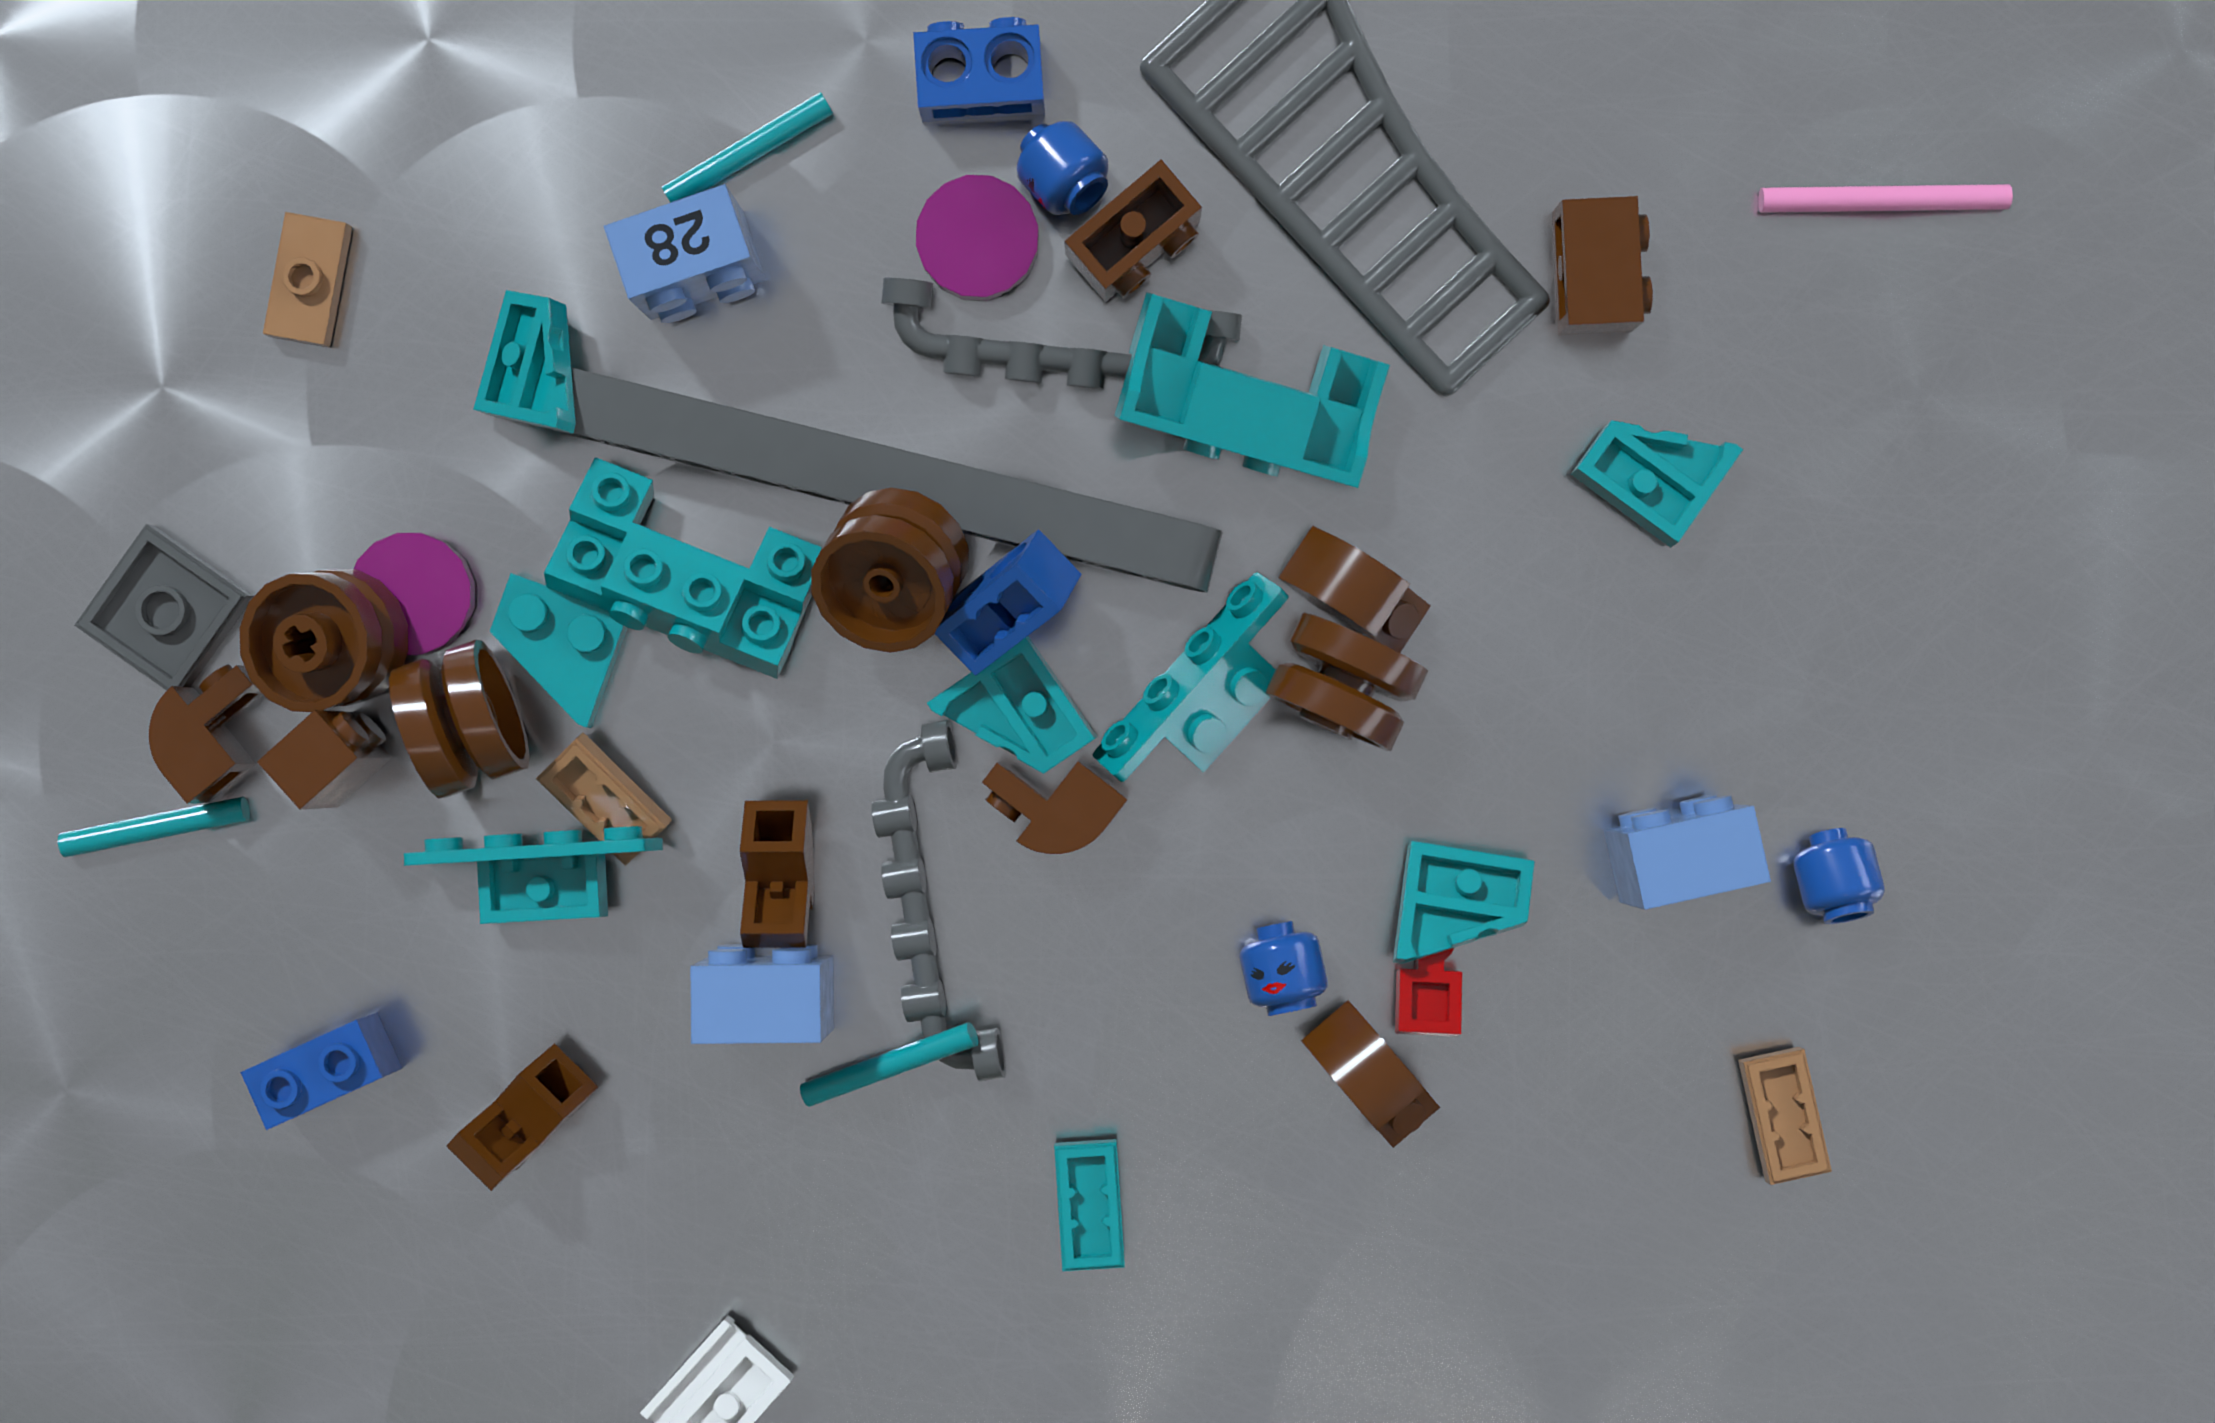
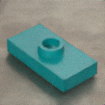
(1089, 1205)

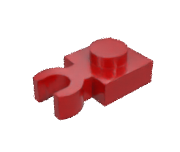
(1429, 998)

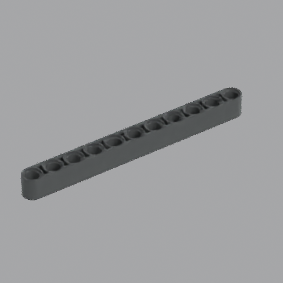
(848, 467)

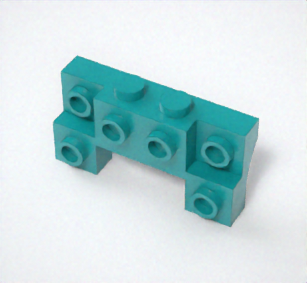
(1236, 412)
(675, 586)

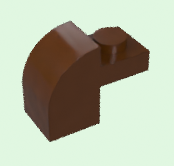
(1355, 589)
(191, 734)
(1065, 821)
(777, 873)
(1370, 1074)
(522, 1117)

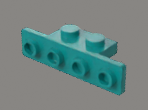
(1205, 692)
(539, 881)

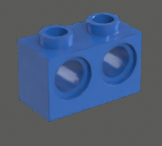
(979, 90)
(1007, 602)
(321, 1070)

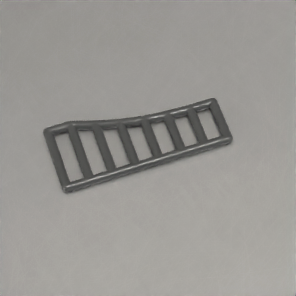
(1324, 243)

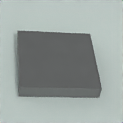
(164, 610)

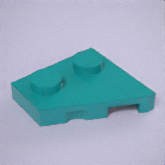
(529, 365)
(1655, 476)
(559, 643)
(1018, 708)
(1458, 898)

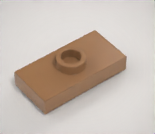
(307, 279)
(601, 793)
(1785, 1115)

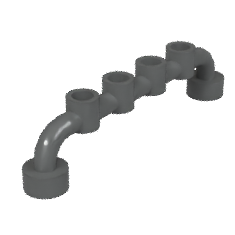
(1022, 359)
(907, 880)

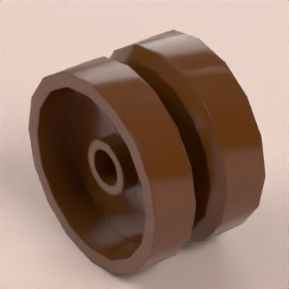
(890, 570)
(323, 639)
(1348, 676)
(458, 719)

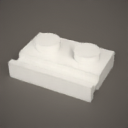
(722, 1382)

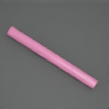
(1885, 198)

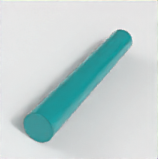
(749, 148)
(154, 826)
(889, 1064)

